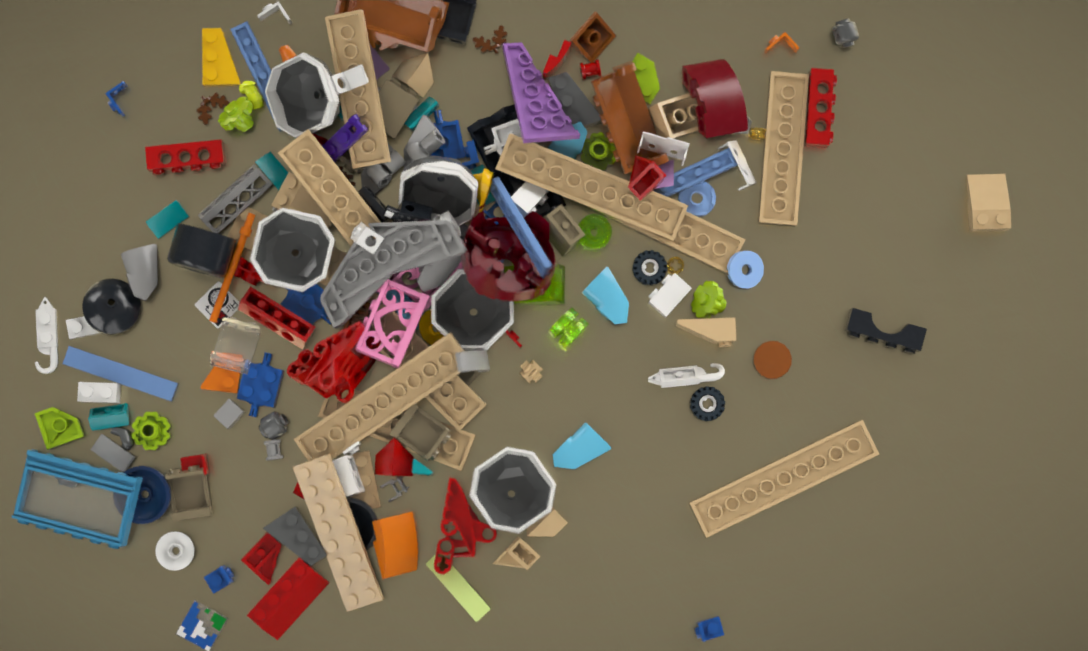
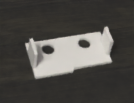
(664, 145)
(741, 161)

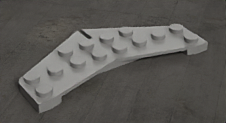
(403, 248)

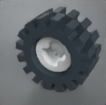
(639, 267)
(712, 412)

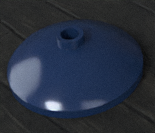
(159, 496)

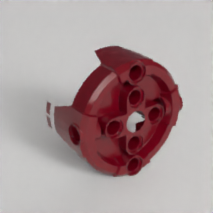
(490, 243)

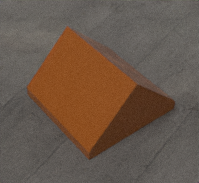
(592, 38)

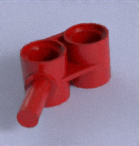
(247, 272)

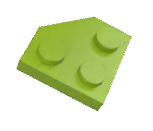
(646, 77)
(58, 427)

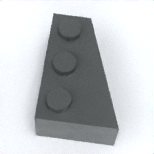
(574, 101)
(297, 535)

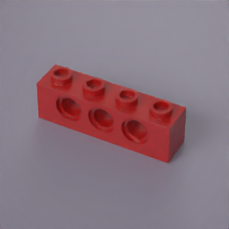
(813, 137)
(155, 154)
(276, 318)

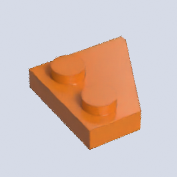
(222, 380)

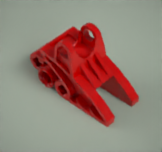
(334, 368)
(465, 520)

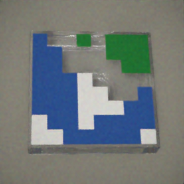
(201, 626)

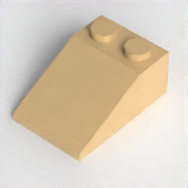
(675, 117)
(296, 197)
(988, 203)
(714, 330)

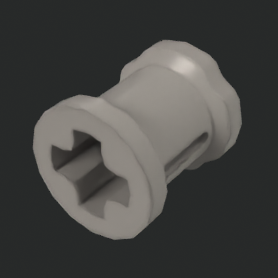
(273, 449)

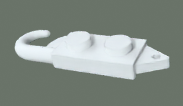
(47, 335)
(685, 376)

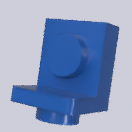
(471, 153)
(219, 578)
(709, 629)

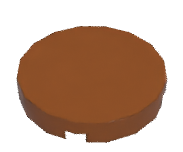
(772, 359)

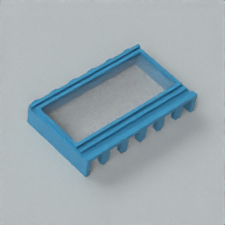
(77, 499)

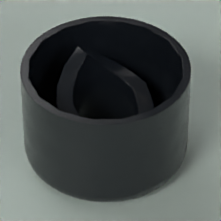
(201, 250)

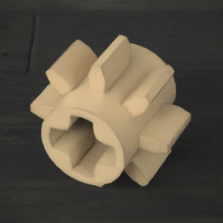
(531, 371)

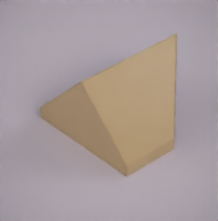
(415, 74)
(547, 526)
(518, 555)

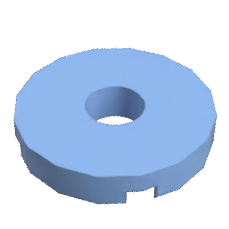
(708, 199)
(754, 273)

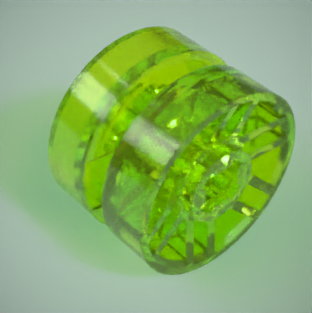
(601, 225)
(568, 327)

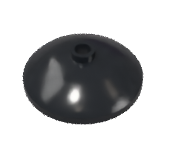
(111, 318)
(363, 516)

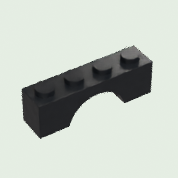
(861, 324)

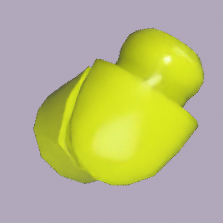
(251, 93)

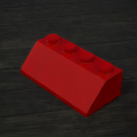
(288, 598)

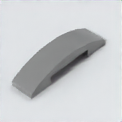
(472, 361)

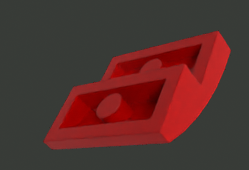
(554, 63)

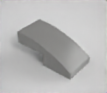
(112, 453)

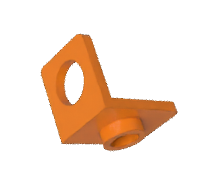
(775, 40)

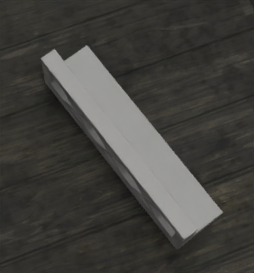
(230, 194)

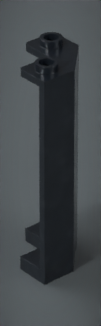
(483, 136)

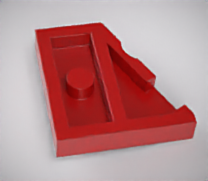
(263, 557)

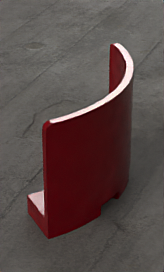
(718, 96)

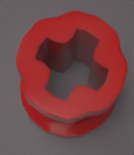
(590, 69)

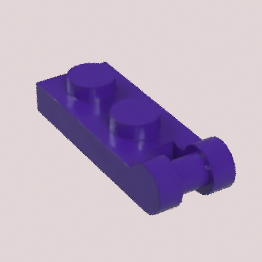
(345, 138)

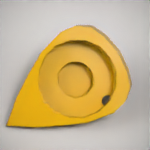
(484, 183)

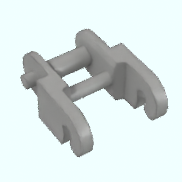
(398, 493)

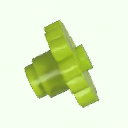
(237, 115)
(598, 151)
(708, 300)
(151, 430)

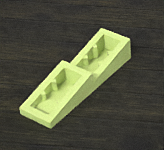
(460, 589)

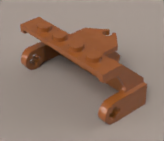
(400, 21)
(625, 115)

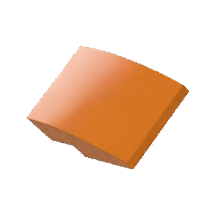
(396, 544)

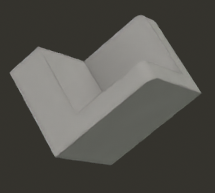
(229, 414)

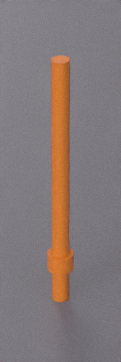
(244, 232)

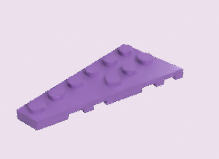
(535, 103)

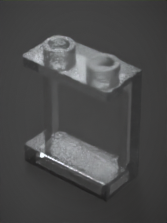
(235, 345)

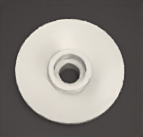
(165, 553)

